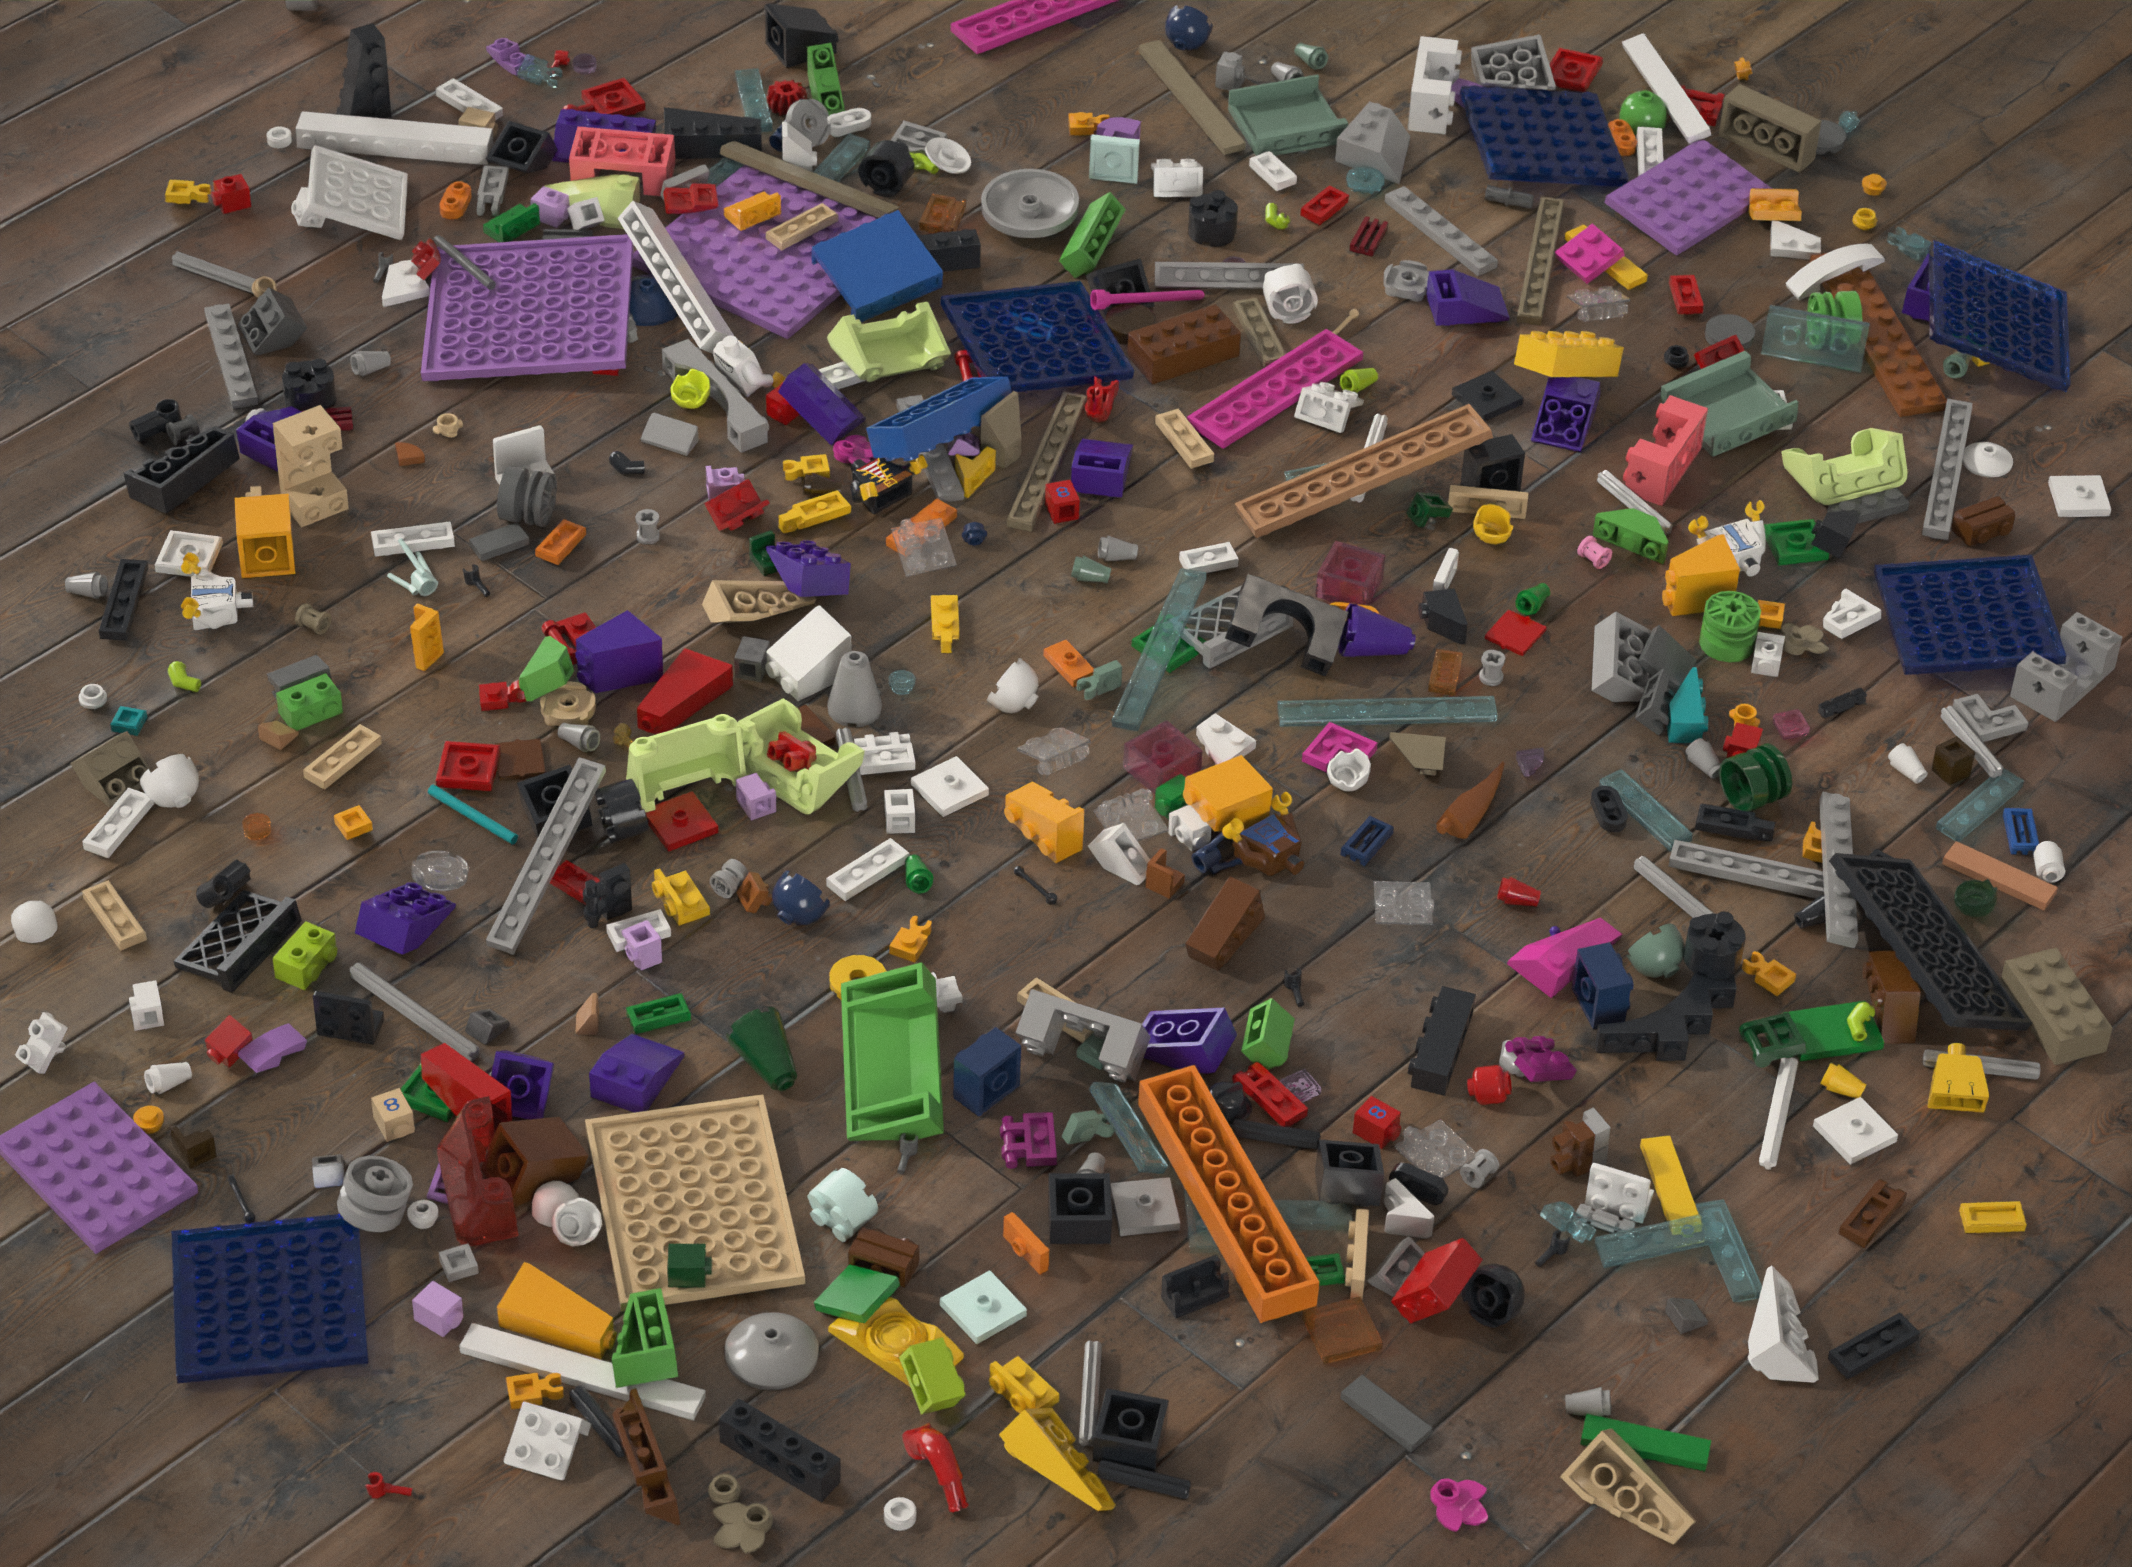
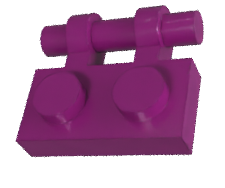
(1538, 1060)
(1038, 1144)

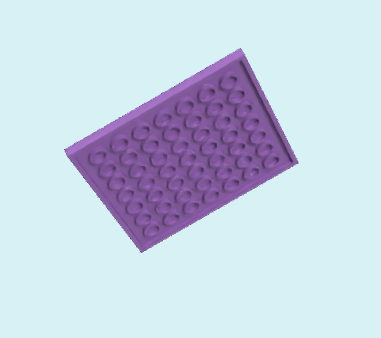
(749, 272)
(550, 312)

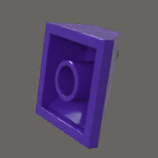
(527, 1079)

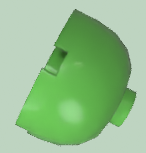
(1644, 110)

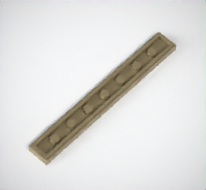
(1192, 97)
(807, 179)
(1540, 261)
(1047, 461)

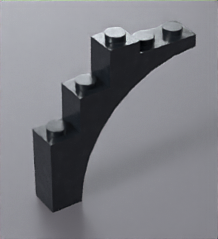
(1669, 1027)

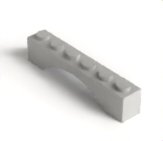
(744, 424)

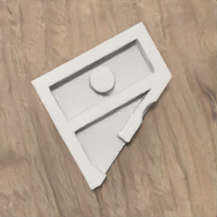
(1792, 242)
(403, 284)
(1850, 615)
(1223, 739)

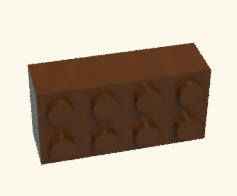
(1183, 344)

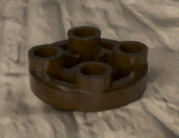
(1127, 318)

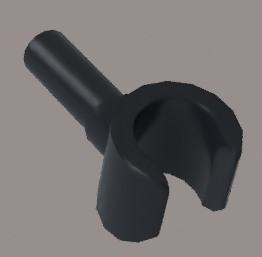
(473, 578)
(1294, 983)
(1556, 1247)

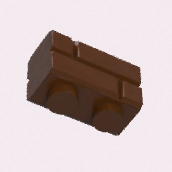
(1983, 521)
(885, 1254)

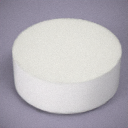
(279, 137)
(900, 1513)

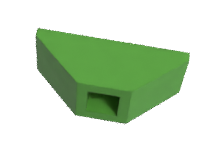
(824, 78)
(1633, 532)
(546, 670)

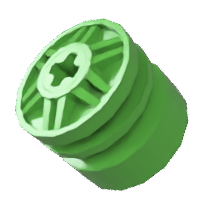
(1844, 305)
(1730, 626)

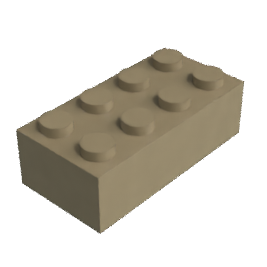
(1769, 128)
(2058, 1005)

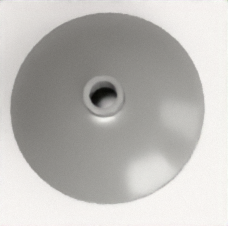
(771, 1351)

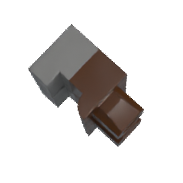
(1581, 1144)

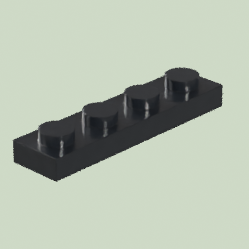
(123, 599)

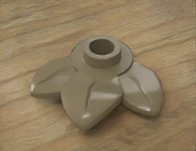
(1802, 639)
(740, 1528)

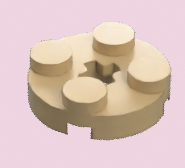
(580, 711)

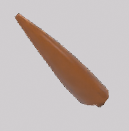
(1470, 807)

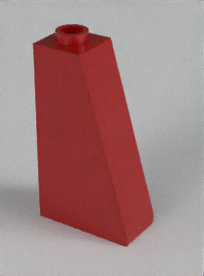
(683, 690)
(460, 1081)

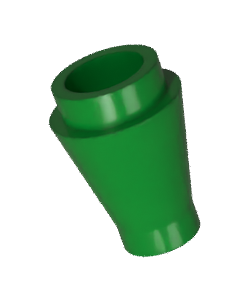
(1531, 599)
(918, 876)

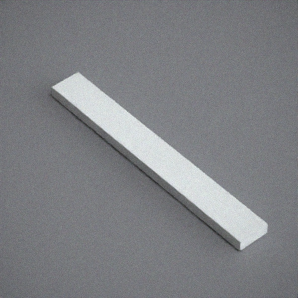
(1665, 86)
(577, 1370)

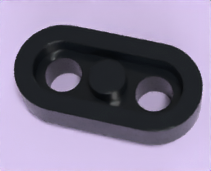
(1609, 808)
(1420, 1183)

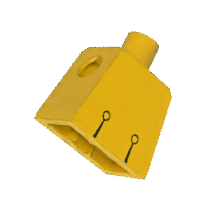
(1958, 1082)

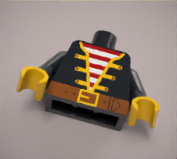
(883, 482)

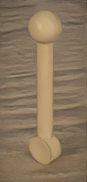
(1352, 315)

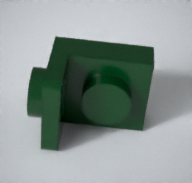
(1427, 505)
(758, 552)

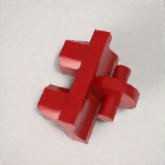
(792, 752)

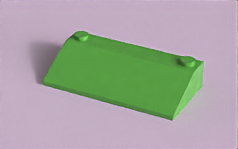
(892, 1055)

